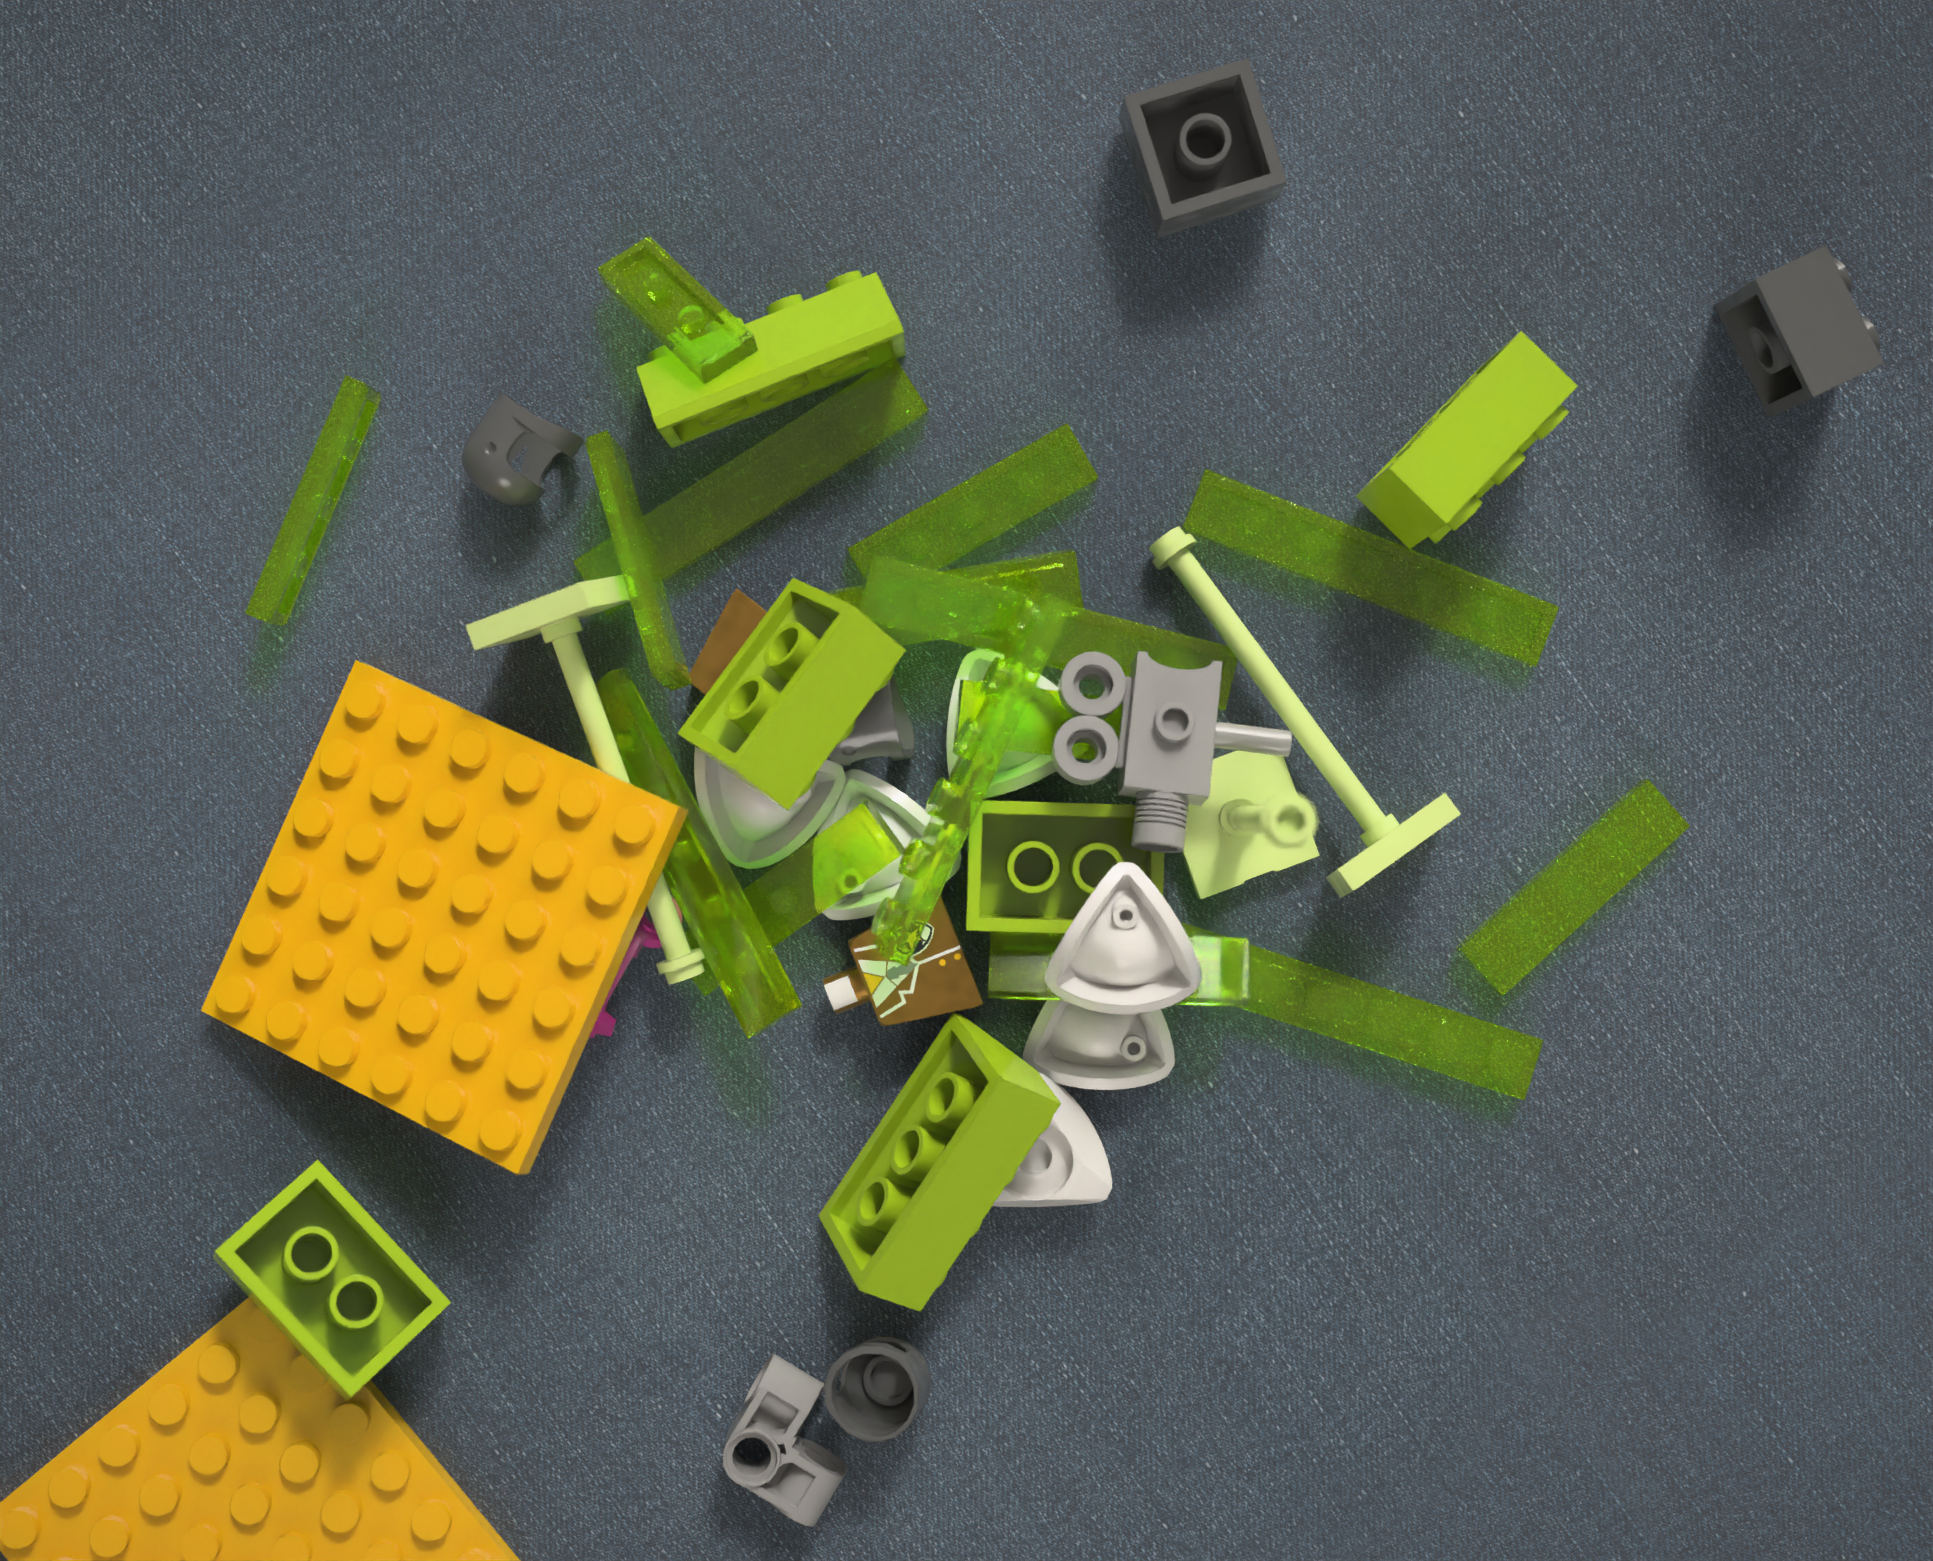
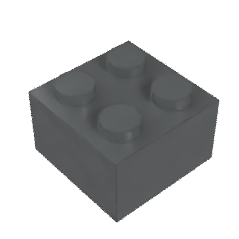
(1202, 147)
(1799, 331)

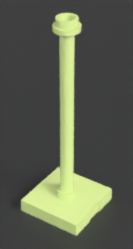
(558, 621)
(1247, 824)
(1382, 834)

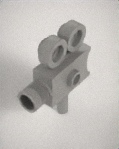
(1162, 742)

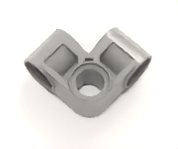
(797, 1472)

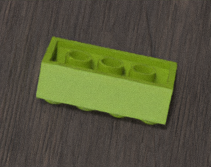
(798, 353)
(936, 1164)

